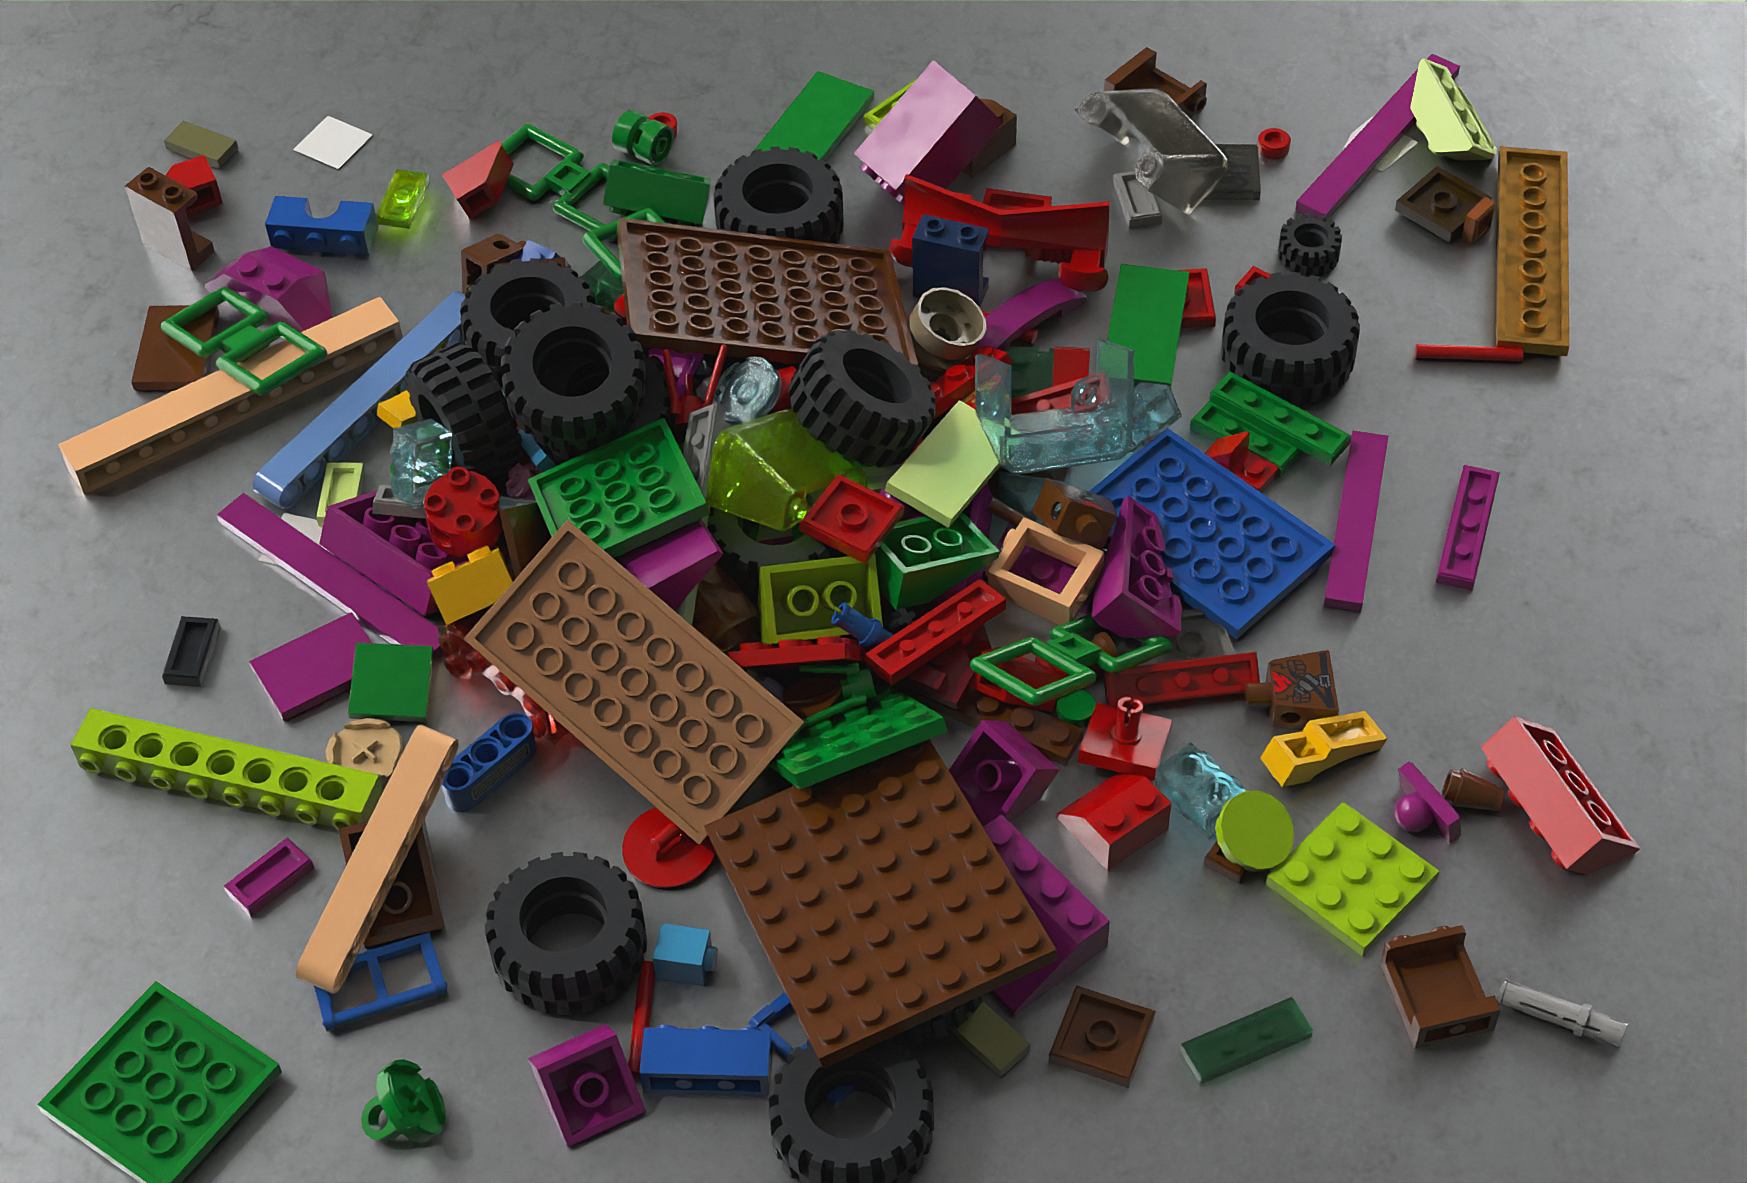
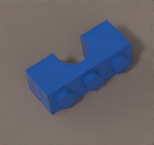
(346, 231)

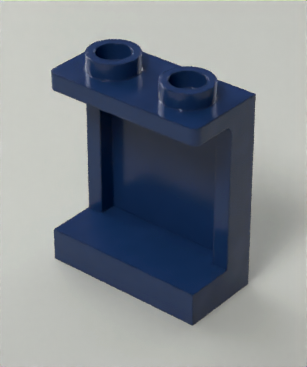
(949, 257)

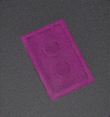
(310, 666)

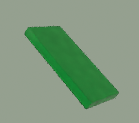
(819, 116)
(1149, 319)

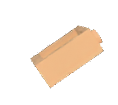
(1033, 597)

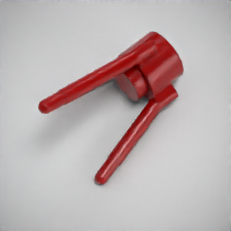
(688, 403)

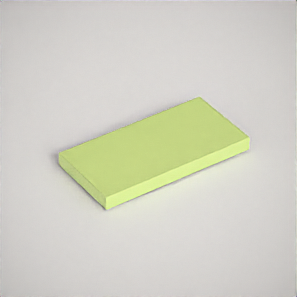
(946, 467)

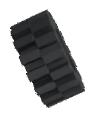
(1309, 231)

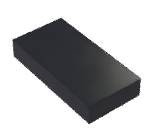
(191, 651)

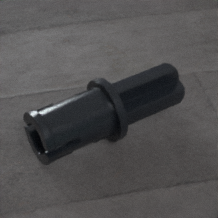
(897, 620)

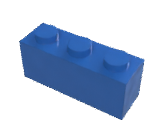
(706, 1061)

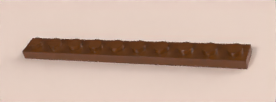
(1048, 734)

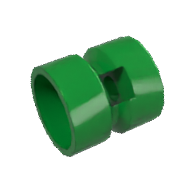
(642, 137)

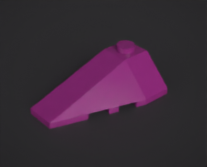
(1134, 584)

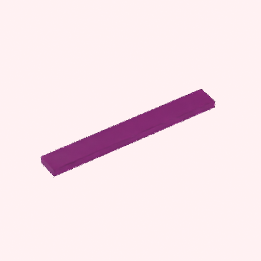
(1364, 150)
(328, 574)

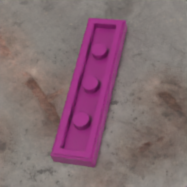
(1467, 527)

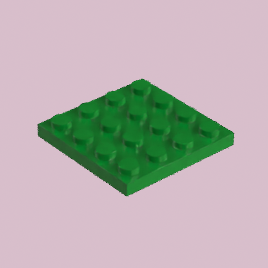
(623, 491)
(857, 737)
(160, 1088)

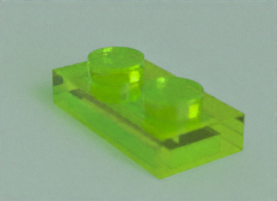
(402, 199)

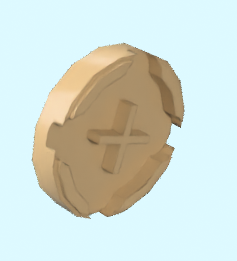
(367, 747)

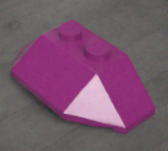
(280, 285)

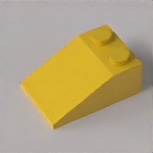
(470, 585)

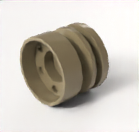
(944, 330)

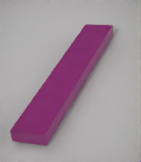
(1356, 521)

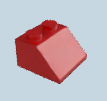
(1117, 817)

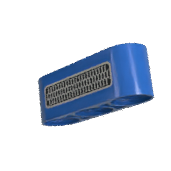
(495, 745)

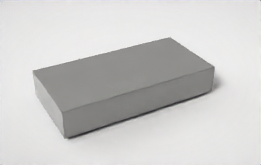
(1137, 203)

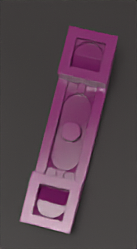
(1029, 310)

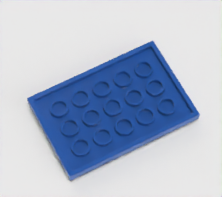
(1222, 537)

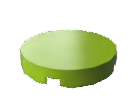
(1255, 831)

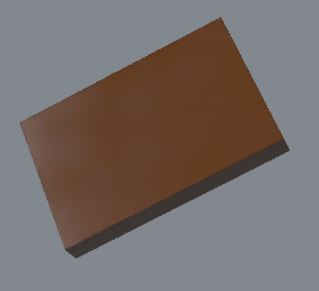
(164, 361)

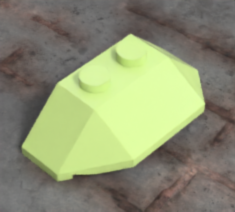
(1448, 116)

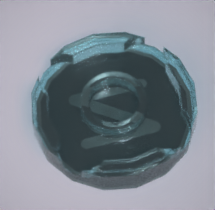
(748, 390)

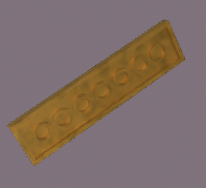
(1532, 251)

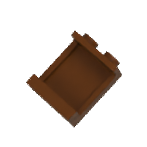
(1142, 74)
(162, 220)
(1437, 987)

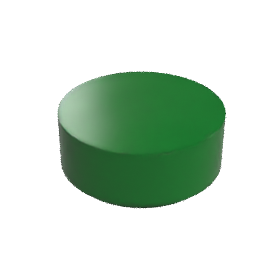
(1076, 708)

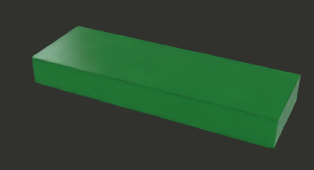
(1217, 422)

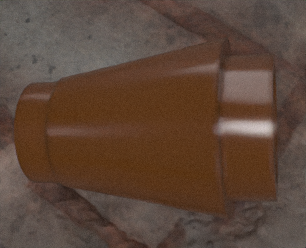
(1470, 791)

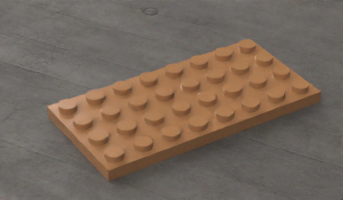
(634, 681)

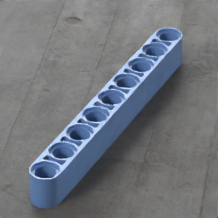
(354, 412)

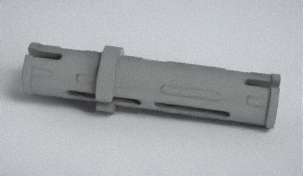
(1562, 1013)

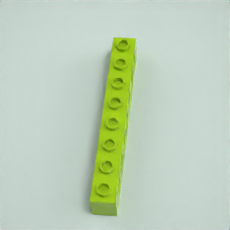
(225, 770)

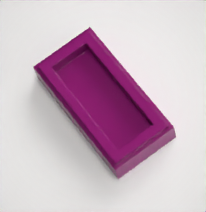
(269, 877)

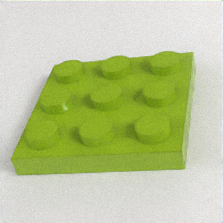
(1352, 878)

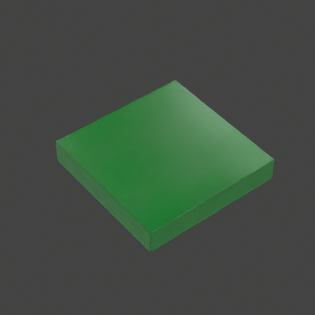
(391, 682)

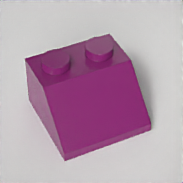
(1001, 772)
(587, 1084)

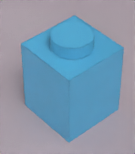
(684, 954)

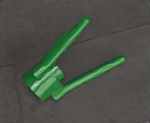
(856, 688)

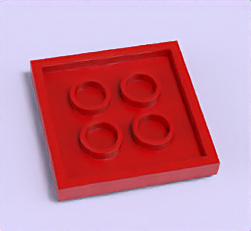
(795, 652)

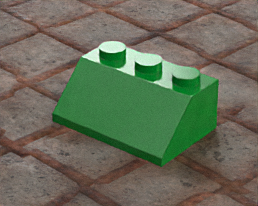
(662, 190)

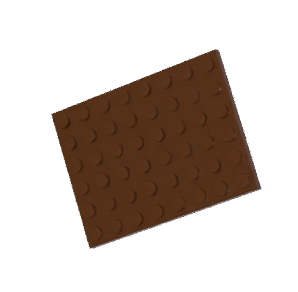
(754, 292)
(878, 899)

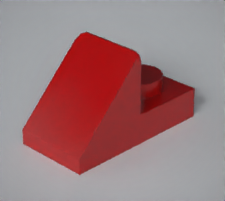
(1234, 455)

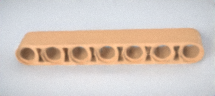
(376, 859)

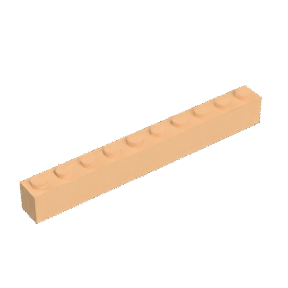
(221, 401)

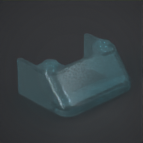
(1088, 432)

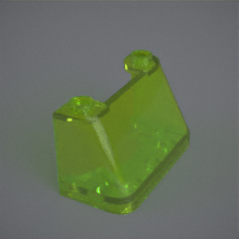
(770, 467)

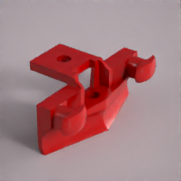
(1059, 234)

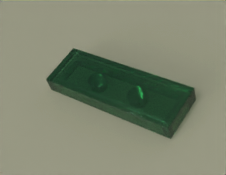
(1246, 1040)

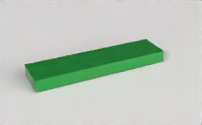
(1280, 418)

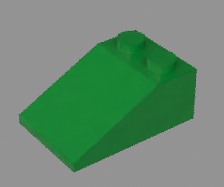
(928, 559)

